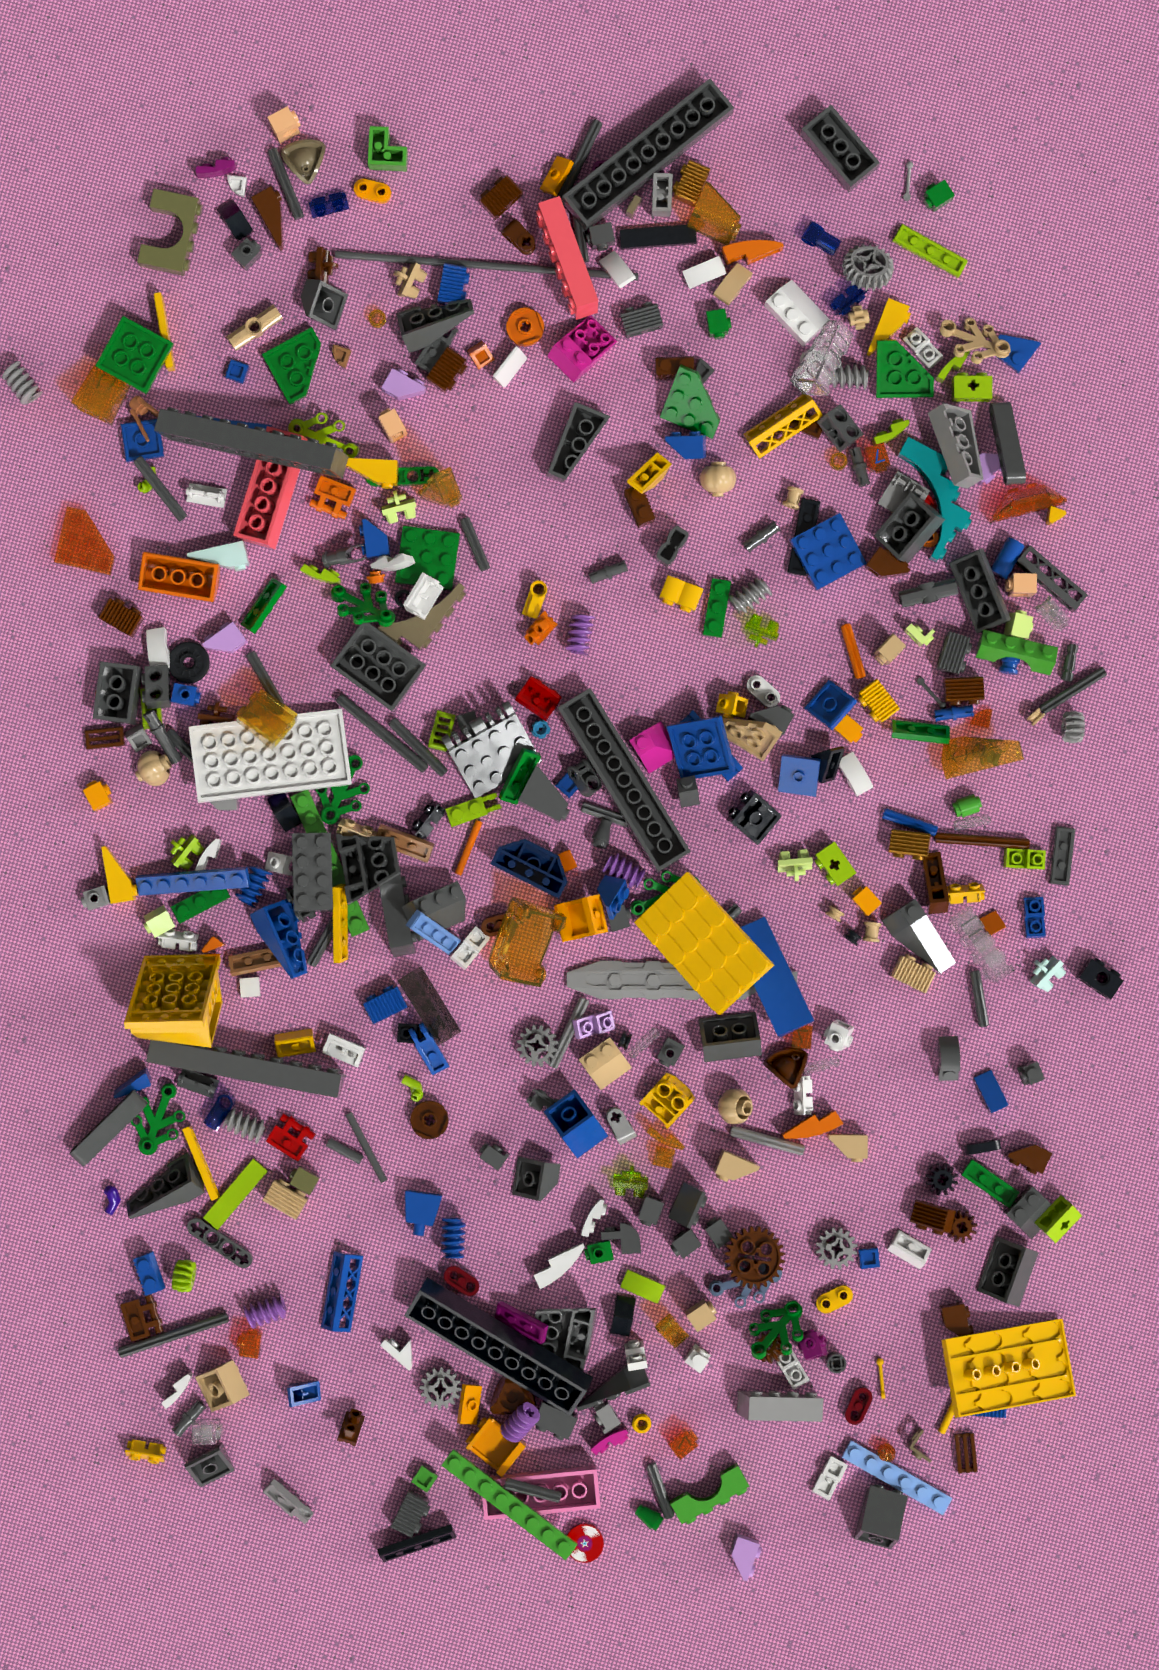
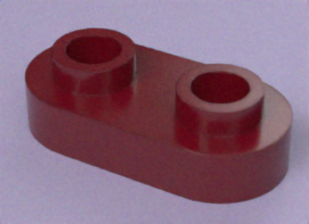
(462, 1279)
(858, 1405)

